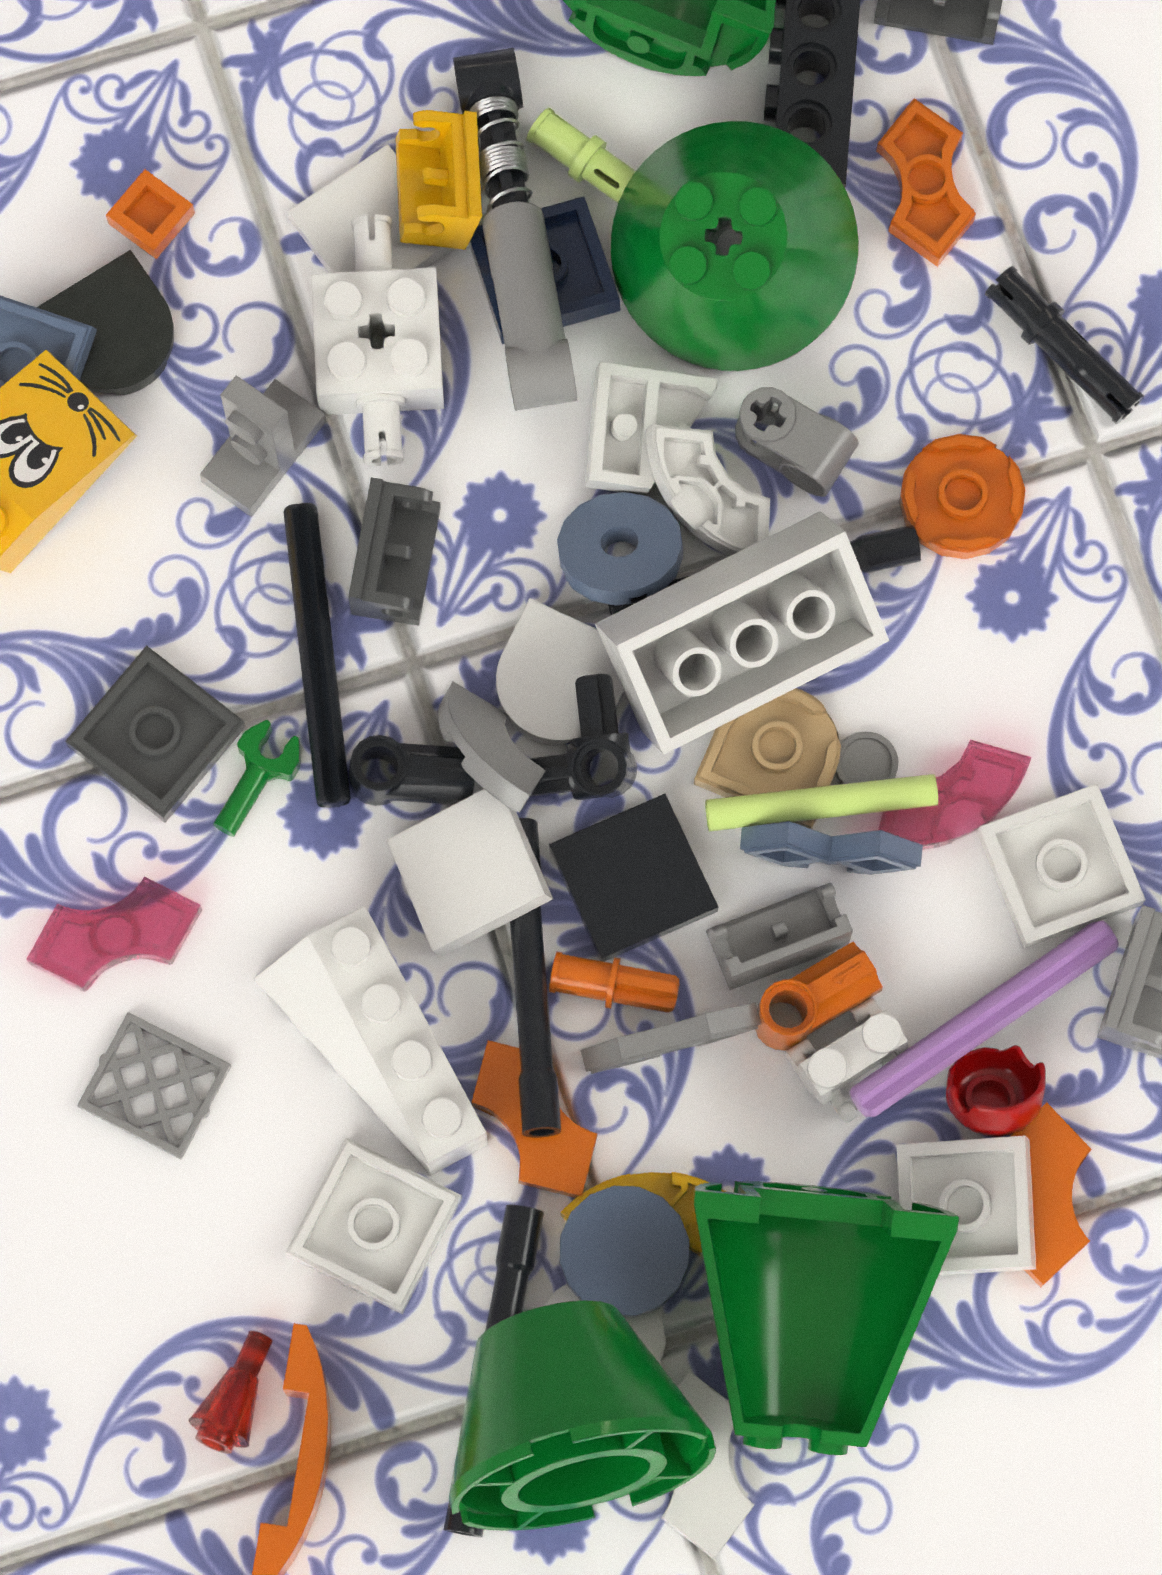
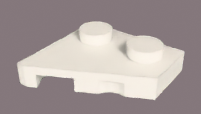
(623, 407)

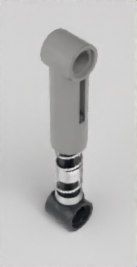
(516, 236)

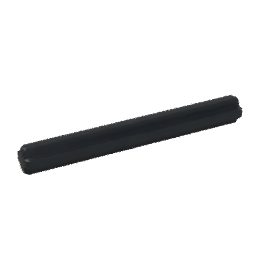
(316, 655)

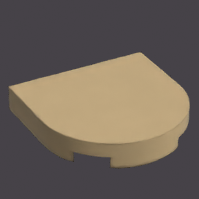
(773, 749)

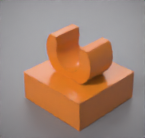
(150, 214)

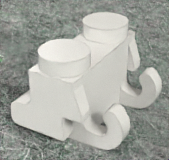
(848, 1056)

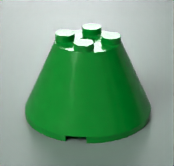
(770, 289)

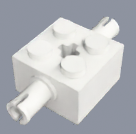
(377, 302)

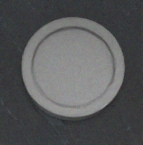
(866, 758)

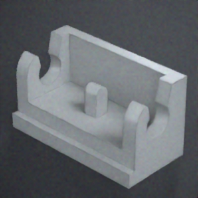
(780, 936)
(1135, 1001)

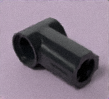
(421, 774)

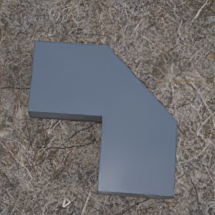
(861, 853)

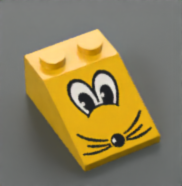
(51, 451)

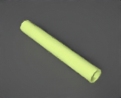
(822, 802)

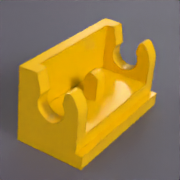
(439, 179)

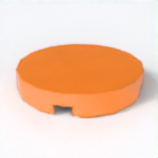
(962, 496)

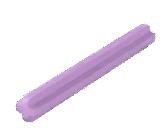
(983, 1019)

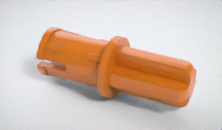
(613, 983)

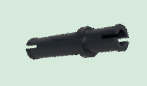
(1046, 327)

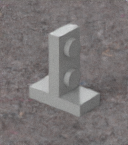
(263, 442)

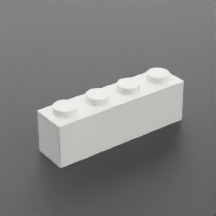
(365, 1021)

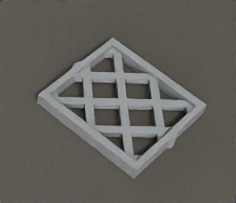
(199, 1108)

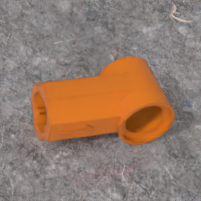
(819, 995)

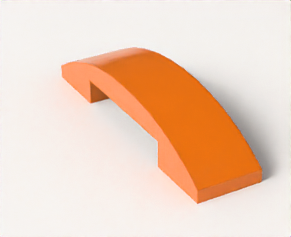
(303, 1379)

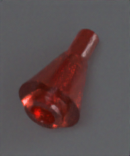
(228, 1410)

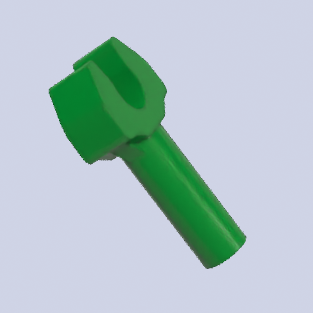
(257, 774)

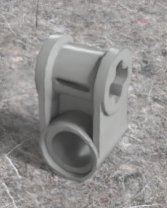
(800, 445)

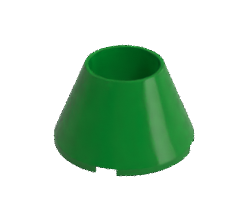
(569, 1417)

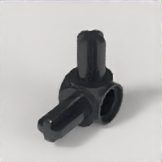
(598, 733)

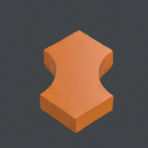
(930, 207)
(1055, 1158)
(546, 1163)

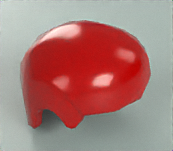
(995, 1090)

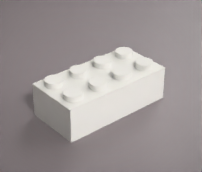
(742, 632)

